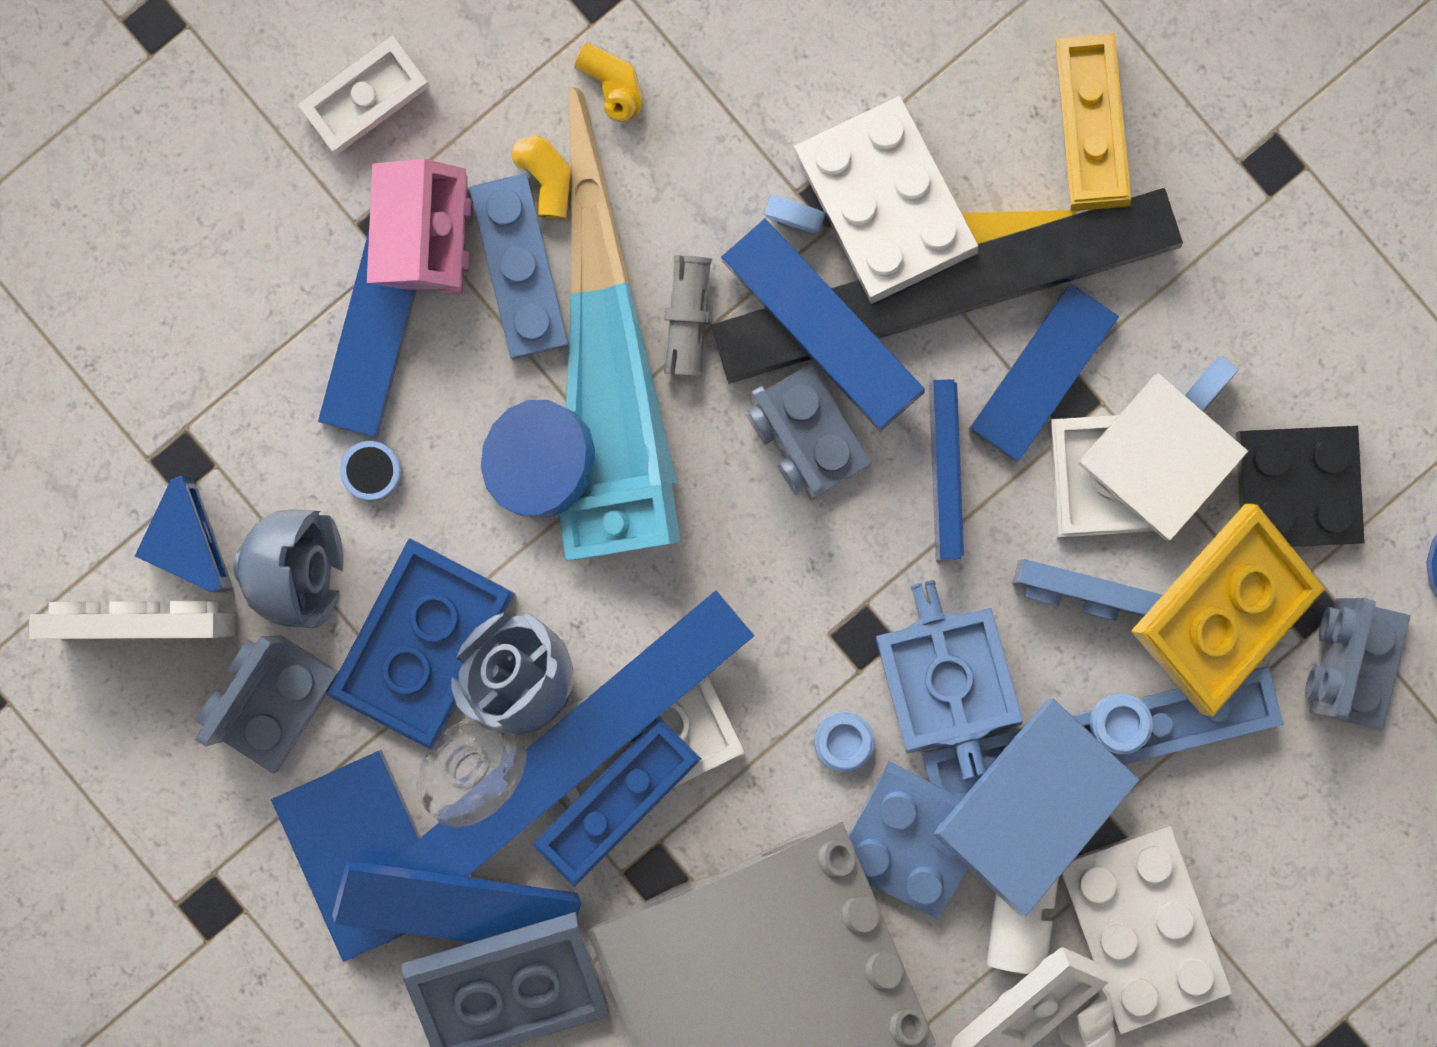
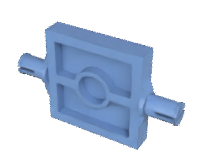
(949, 680)

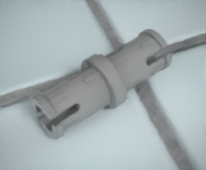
(687, 315)

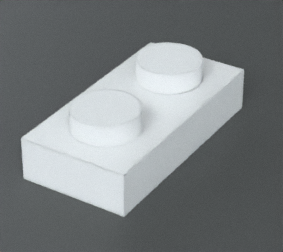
(364, 95)

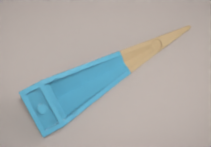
(610, 379)

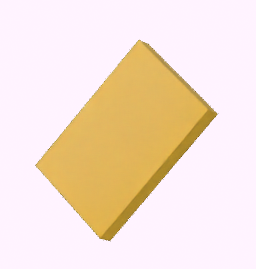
(1228, 609)

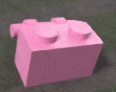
(418, 226)

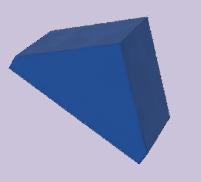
(183, 539)

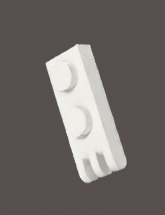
(1036, 1003)

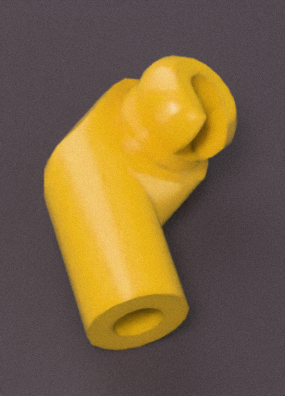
(617, 78)
(550, 170)

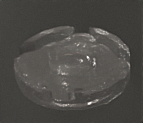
(470, 773)

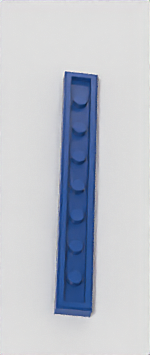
(589, 737)

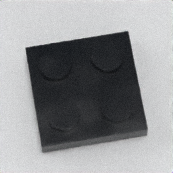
(1305, 482)

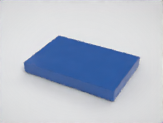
(411, 640)
(342, 818)

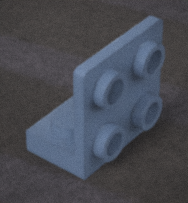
(809, 432)
(1357, 662)
(267, 700)

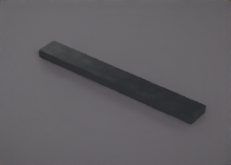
(998, 273)

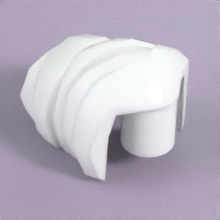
(1090, 1024)

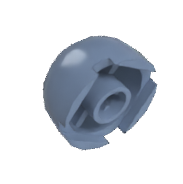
(288, 567)
(513, 674)

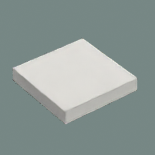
(1162, 457)
(1080, 501)

